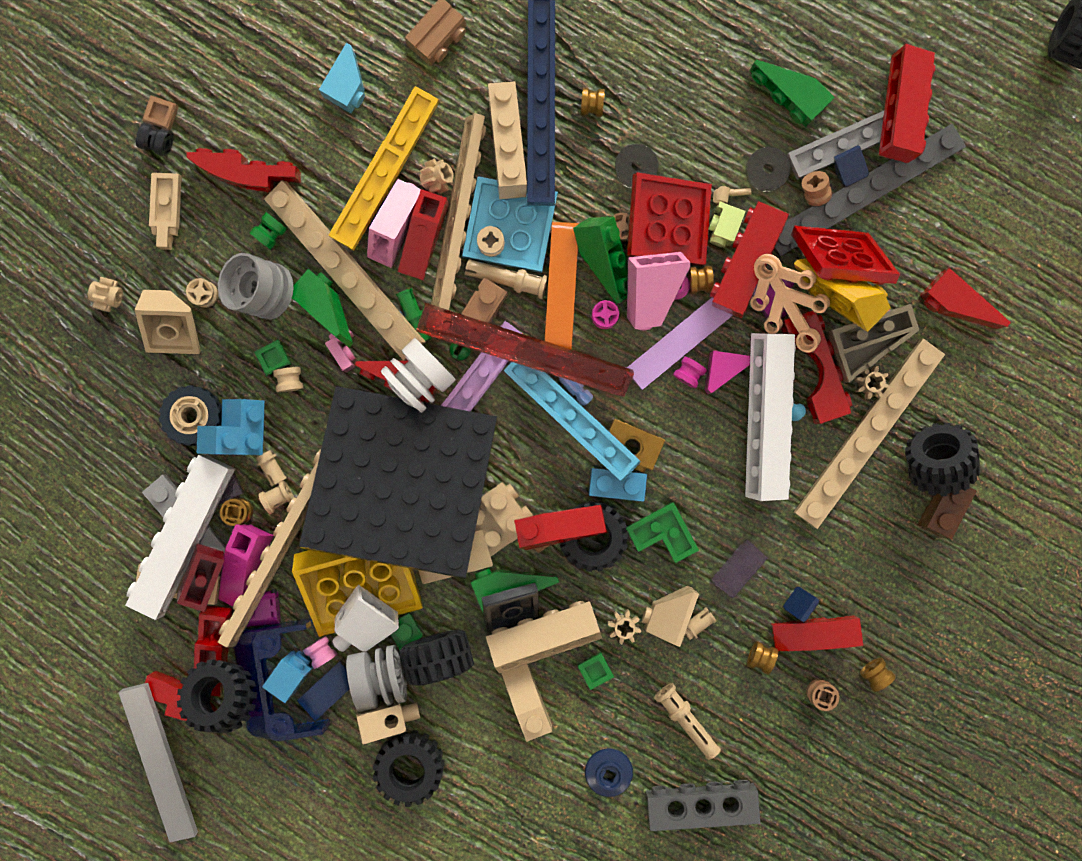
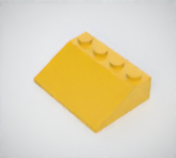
(330, 579)

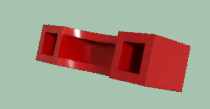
(828, 398)

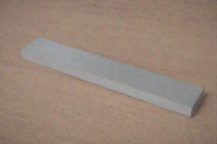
(158, 762)

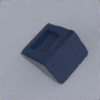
(851, 166)
(801, 604)

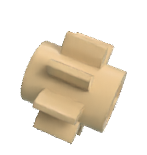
(436, 176)
(105, 294)
(879, 385)
(628, 632)

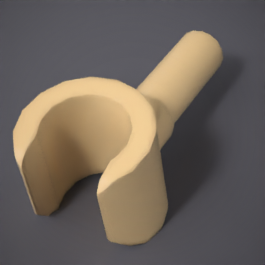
(722, 194)

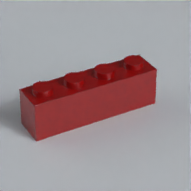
(907, 104)
(759, 238)

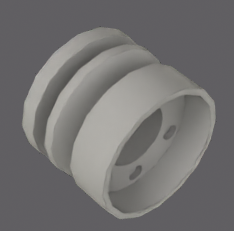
(255, 286)
(371, 678)

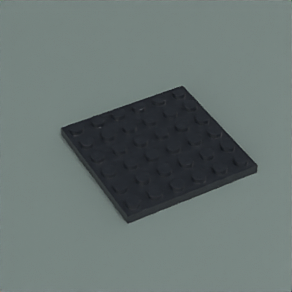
(399, 483)

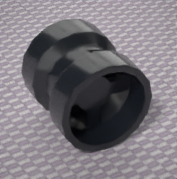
(155, 139)

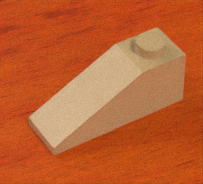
(527, 702)

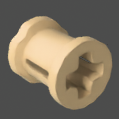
(276, 497)

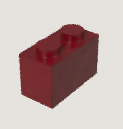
(200, 577)

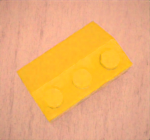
(855, 301)

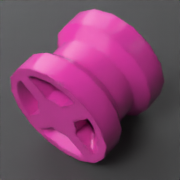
(605, 310)
(689, 372)

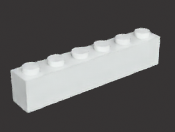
(770, 416)
(177, 540)

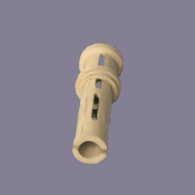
(520, 280)
(680, 710)

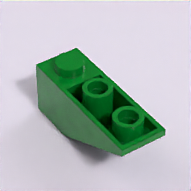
(797, 92)
(603, 252)

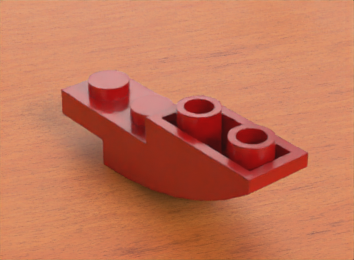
(234, 169)

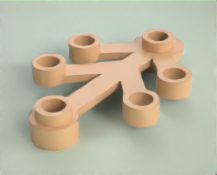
(787, 299)

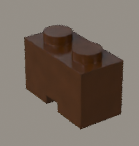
(946, 513)

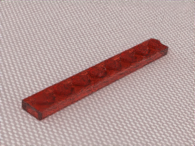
(524, 350)

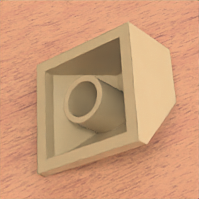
(166, 323)
(671, 615)

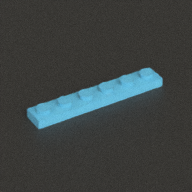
(575, 419)

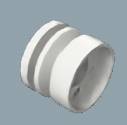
(417, 375)

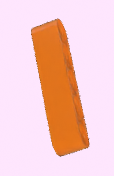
(561, 285)

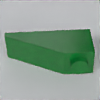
(323, 304)
(502, 580)

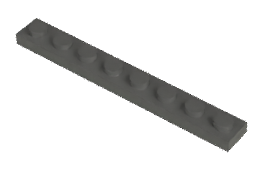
(874, 186)

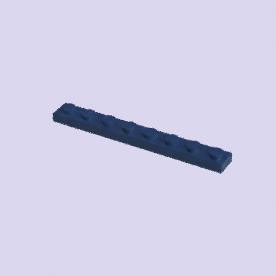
(541, 103)

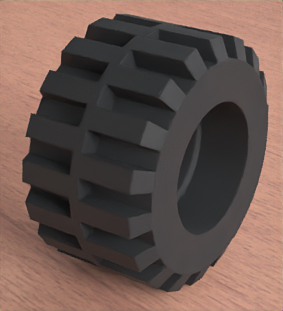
(1066, 36)
(944, 442)
(610, 553)
(436, 657)
(197, 692)
(402, 789)

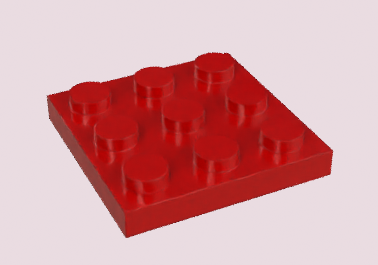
(669, 217)
(845, 255)

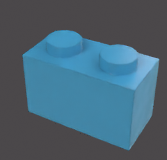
(607, 485)
(288, 675)

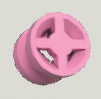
(320, 652)

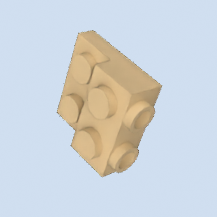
(497, 516)

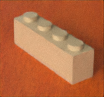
(507, 140)
(543, 637)

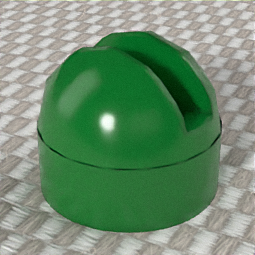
(463, 355)

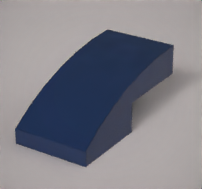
(325, 692)

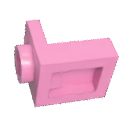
(341, 354)

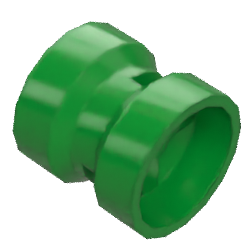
(264, 236)

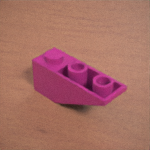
(241, 559)

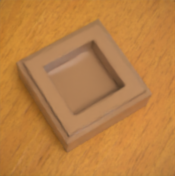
(160, 113)

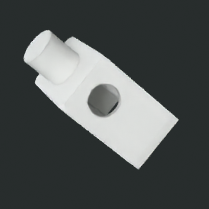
(363, 621)

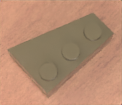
(860, 349)

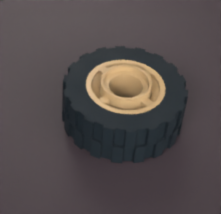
(178, 404)

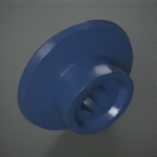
(610, 760)

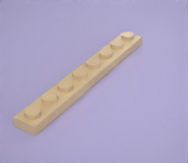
(458, 211)
(342, 267)
(869, 433)
(271, 560)

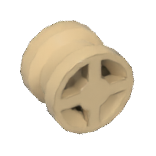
(490, 246)
(195, 292)
(288, 379)

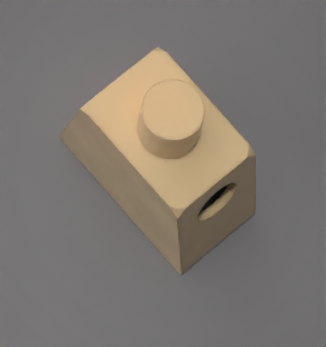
(374, 725)

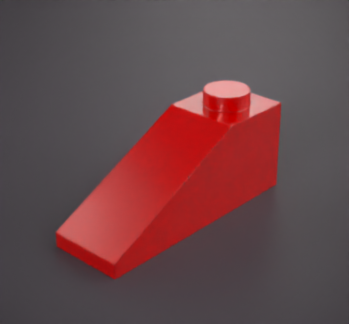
(955, 298)
(559, 527)

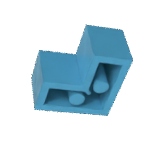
(239, 431)

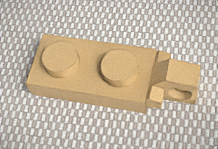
(165, 208)

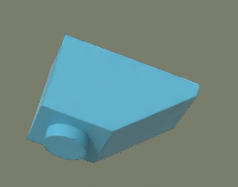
(344, 82)

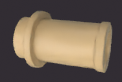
(270, 468)
(699, 623)

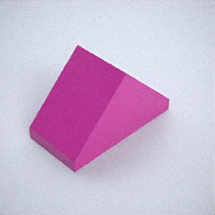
(722, 368)

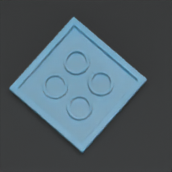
(523, 226)

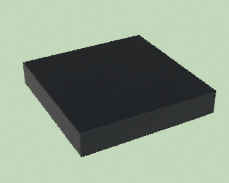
(510, 607)

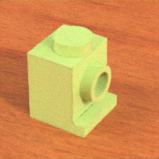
(725, 225)

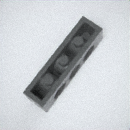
(743, 812)

